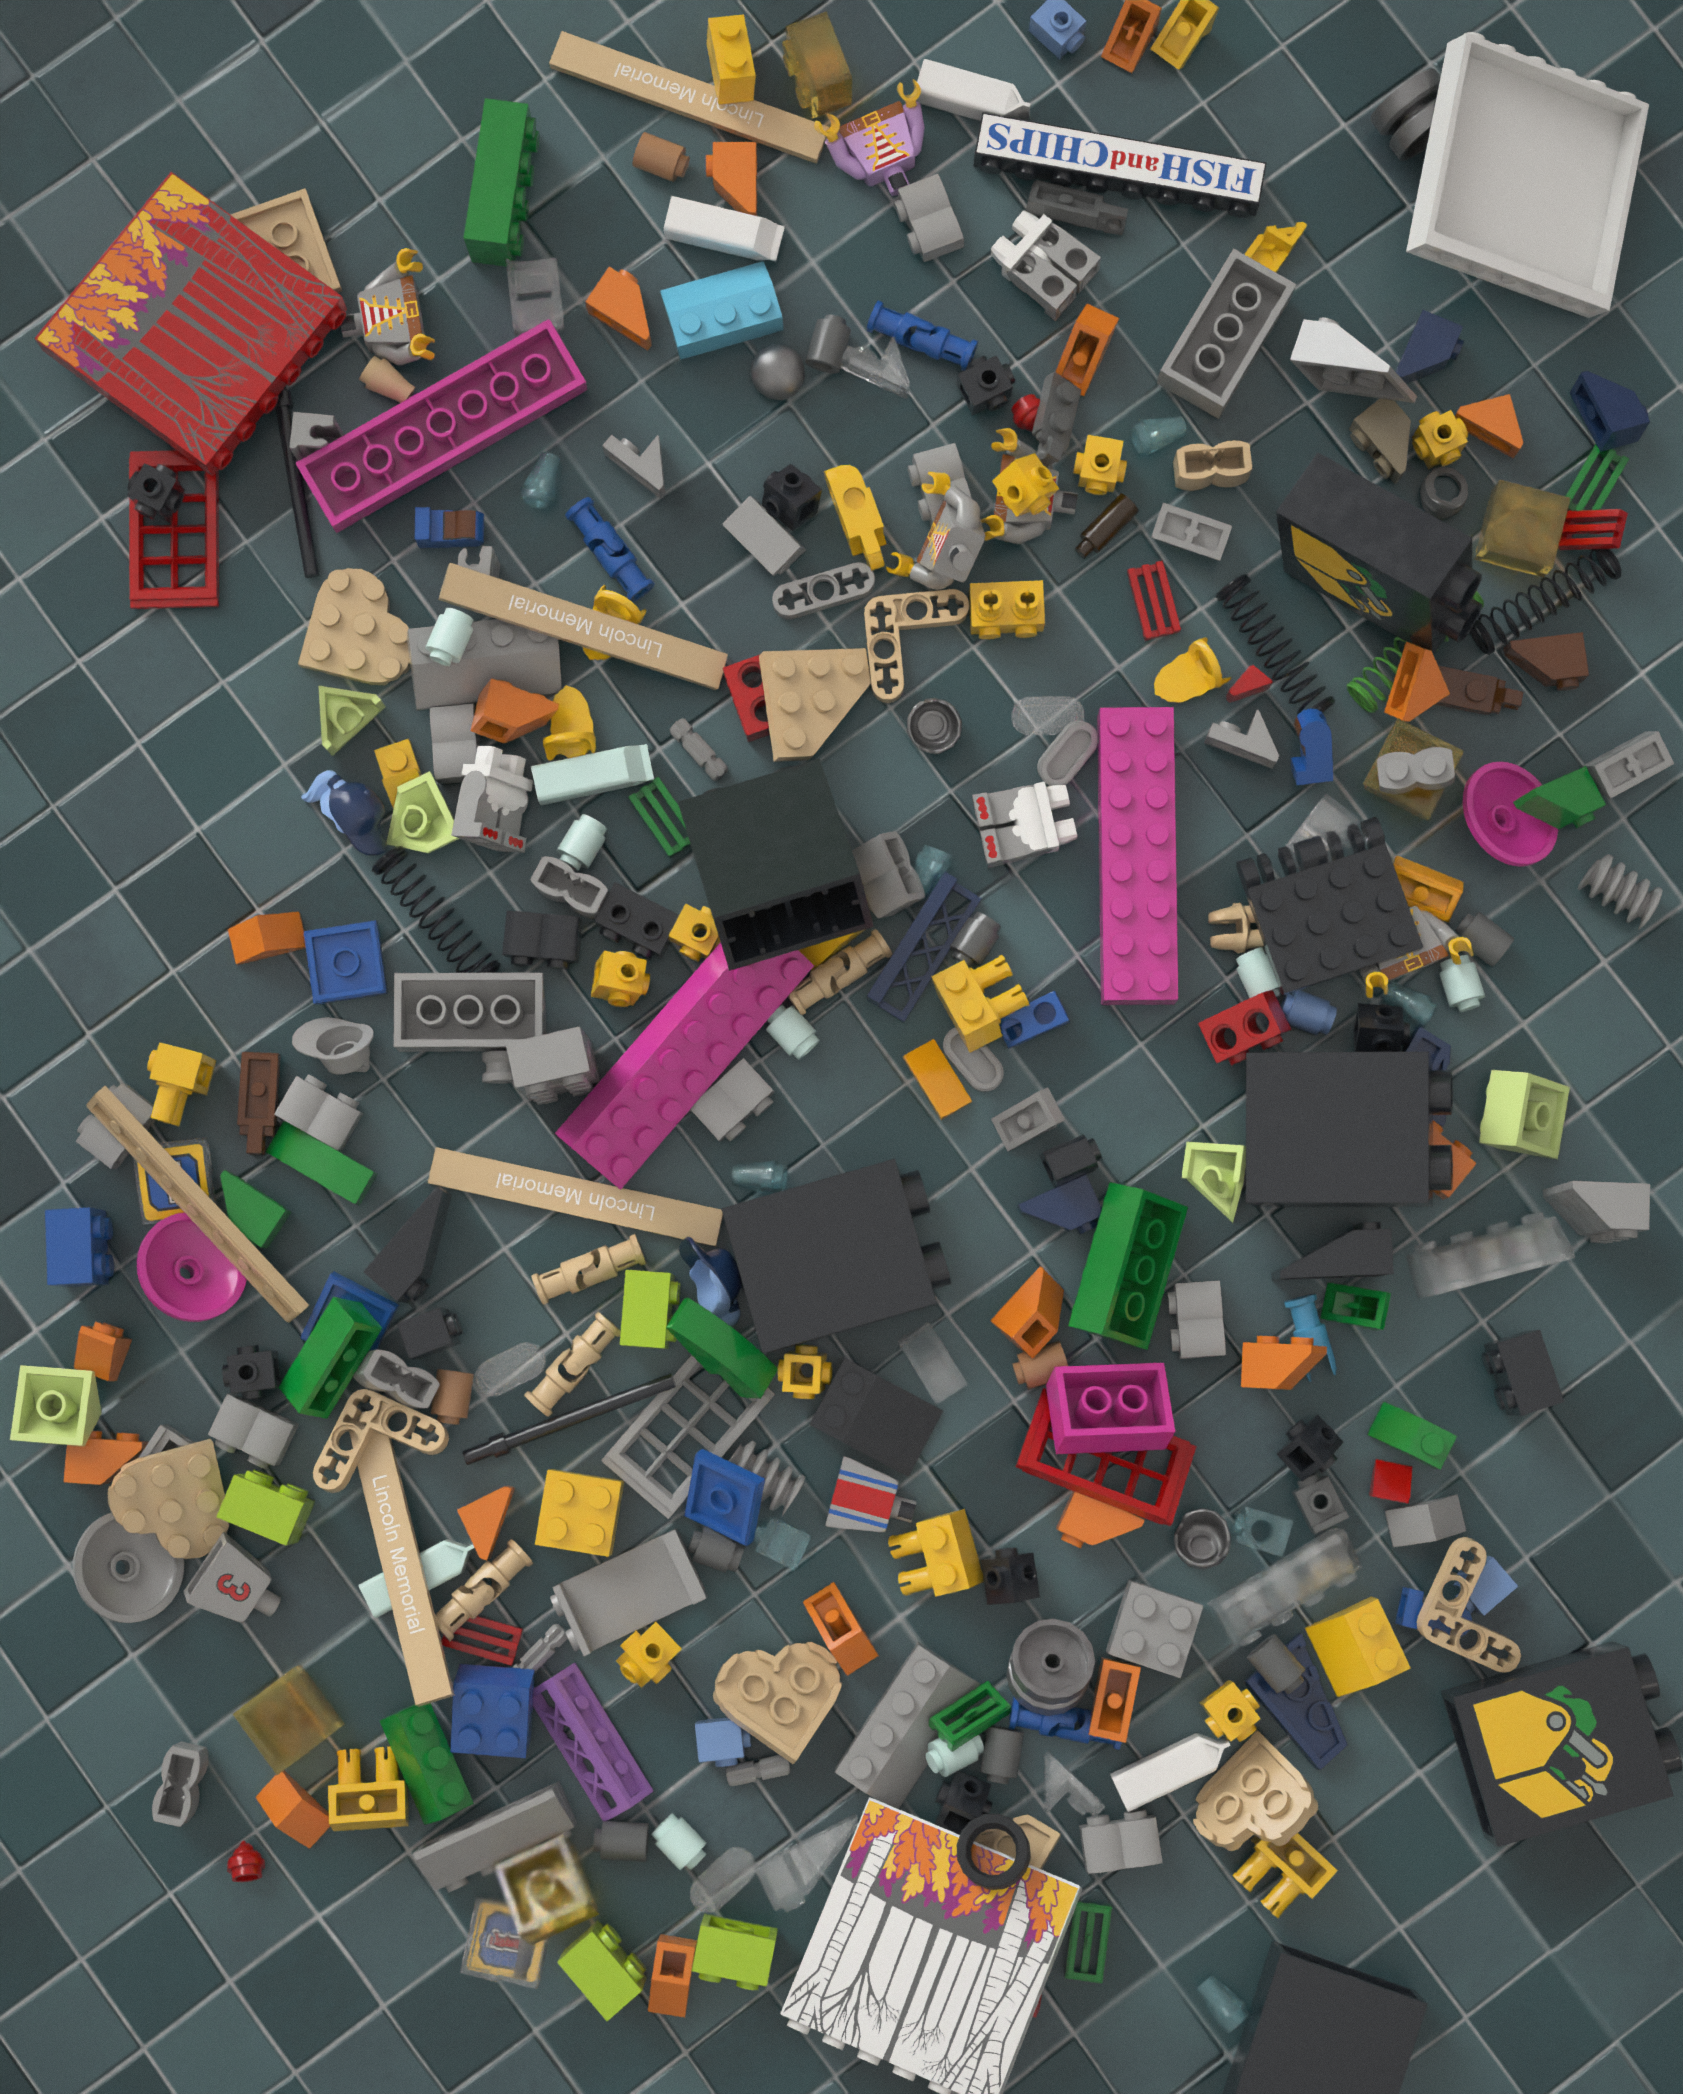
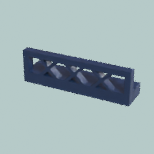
(911, 940)

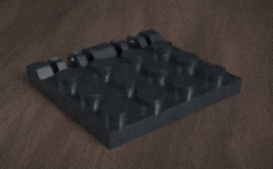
(1330, 913)

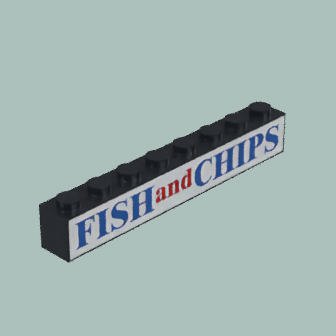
(1119, 165)

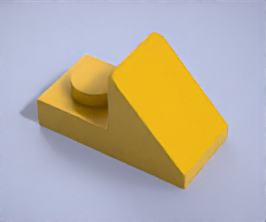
(1184, 30)
(397, 766)

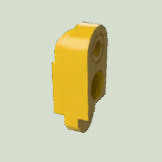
(857, 513)

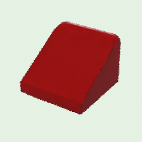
(1249, 684)
(1391, 1481)

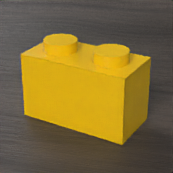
(731, 59)

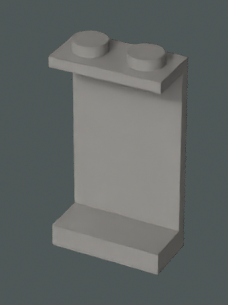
(628, 1592)

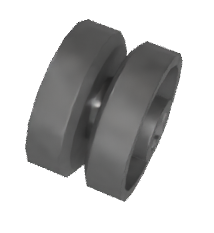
(1409, 114)
(1056, 1646)

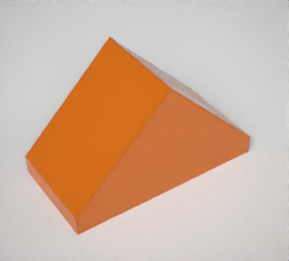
(1132, 33)
(1493, 423)
(1416, 684)
(267, 936)
(485, 1519)
(293, 1810)

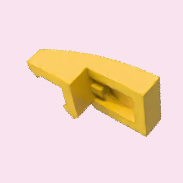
(1275, 245)

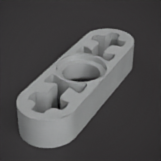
(795, 590)

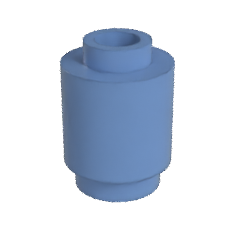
(1308, 1012)

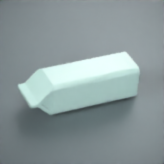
(592, 774)
(439, 1564)

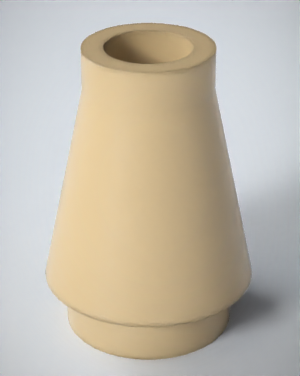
(386, 380)

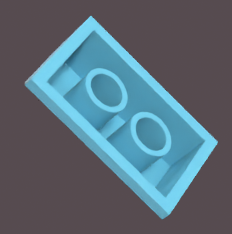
(722, 310)

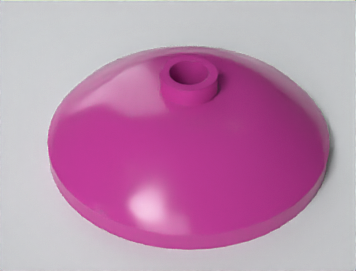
(1495, 820)
(213, 1279)

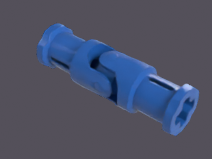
(932, 340)
(606, 546)
(1057, 1725)

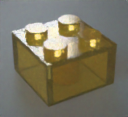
(818, 65)
(1522, 528)
(1412, 740)
(288, 1719)
(546, 1890)

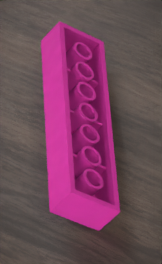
(442, 425)
(1137, 856)
(677, 1060)

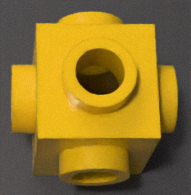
(1432, 447)
(1100, 465)
(1026, 485)
(687, 925)
(620, 978)
(794, 1381)
(647, 1655)
(1218, 1705)

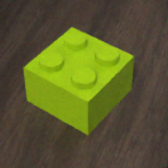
(648, 1308)
(266, 1507)
(734, 1951)
(603, 1969)

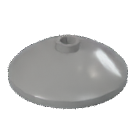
(149, 1576)

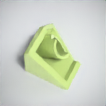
(344, 715)
(421, 816)
(1216, 1173)

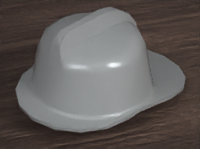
(337, 1043)

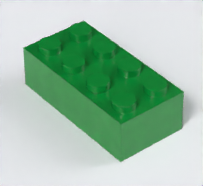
(500, 182)
(1128, 1265)

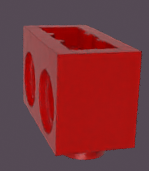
(747, 699)
(1242, 1021)

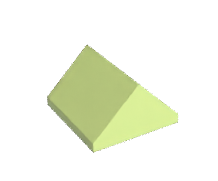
(55, 1406)

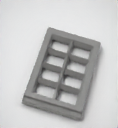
(642, 1480)

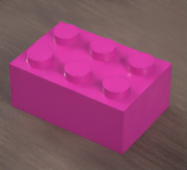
(1110, 1408)

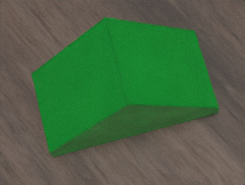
(1355, 1306)

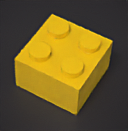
(579, 1512)

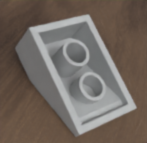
(1344, 365)

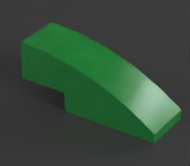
(321, 1163)
(722, 1349)

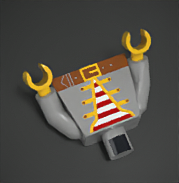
(392, 314)
(1019, 529)
(951, 542)
(1436, 941)

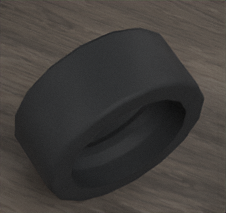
(965, 1843)

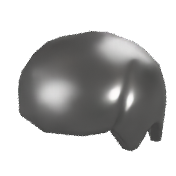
(777, 372)
(934, 725)
(1202, 1539)

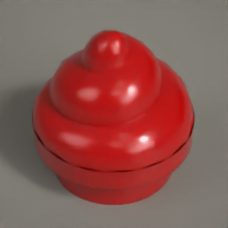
(1025, 412)
(245, 1863)

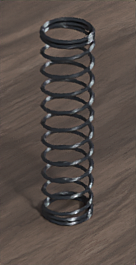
(1600, 554)
(1226, 594)
(395, 856)

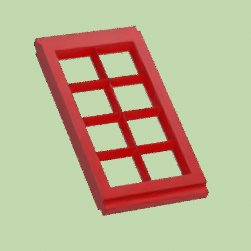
(174, 596)
(1172, 1481)

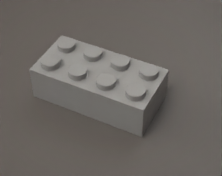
(1226, 333)
(553, 1065)

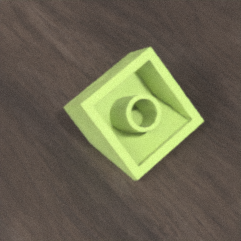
(1524, 1114)

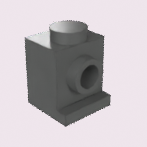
(1317, 1518)

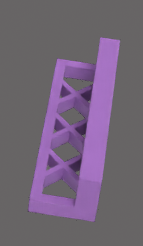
(594, 1740)

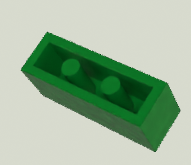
(330, 1357)
(426, 1763)

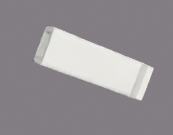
(968, 93)
(722, 230)
(1168, 1769)

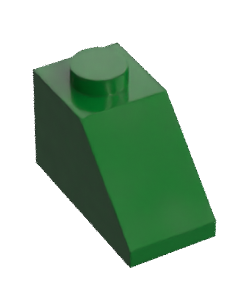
(1564, 800)
(252, 1210)
(1412, 1435)

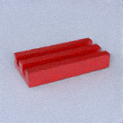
(1587, 516)
(1146, 571)
(482, 1652)

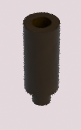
(1106, 525)

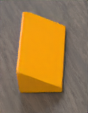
(1428, 888)
(937, 1079)

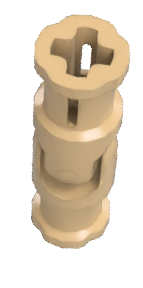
(832, 975)
(610, 1262)
(576, 1362)
(471, 1598)

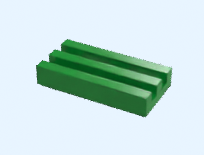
(1609, 456)
(646, 791)
(977, 1727)
(1091, 1909)

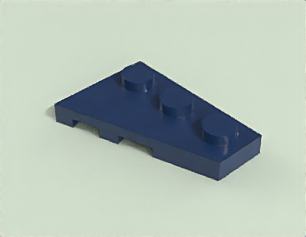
(1304, 1712)

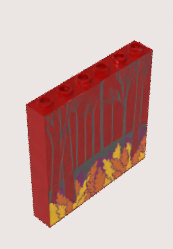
(192, 324)

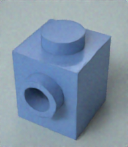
(1058, 27)
(1490, 1588)
(721, 1741)

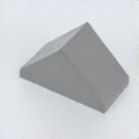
(1425, 1521)

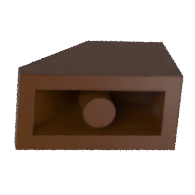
(1551, 659)

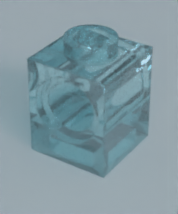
(1278, 1536)
(781, 1542)

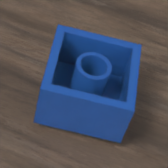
(78, 1247)
(492, 1711)

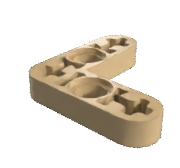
(901, 621)
(378, 1422)
(1451, 1611)

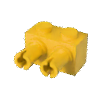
(1007, 608)
(964, 1000)
(178, 1075)
(947, 1551)
(368, 1805)
(1302, 1870)

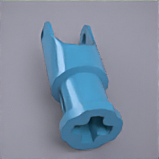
(1309, 1325)

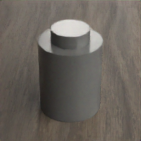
(828, 344)
(1486, 937)
(1277, 1665)
(1001, 1754)
(622, 1841)

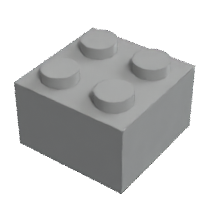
(1154, 1628)

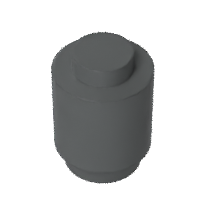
(975, 939)
(715, 1550)

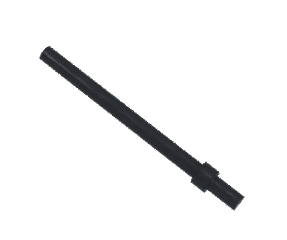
(296, 486)
(502, 1444)

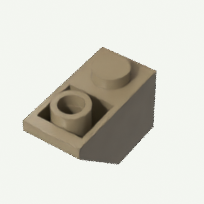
(1385, 435)

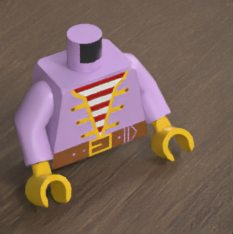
(879, 143)

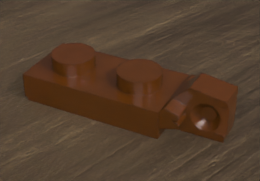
(1477, 692)
(258, 1098)

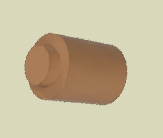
(660, 157)
(1037, 1371)
(452, 1396)

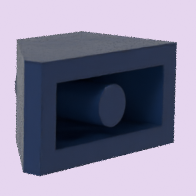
(1429, 347)
(1609, 411)
(1066, 1206)

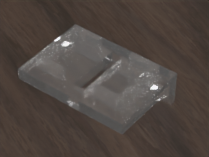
(532, 279)

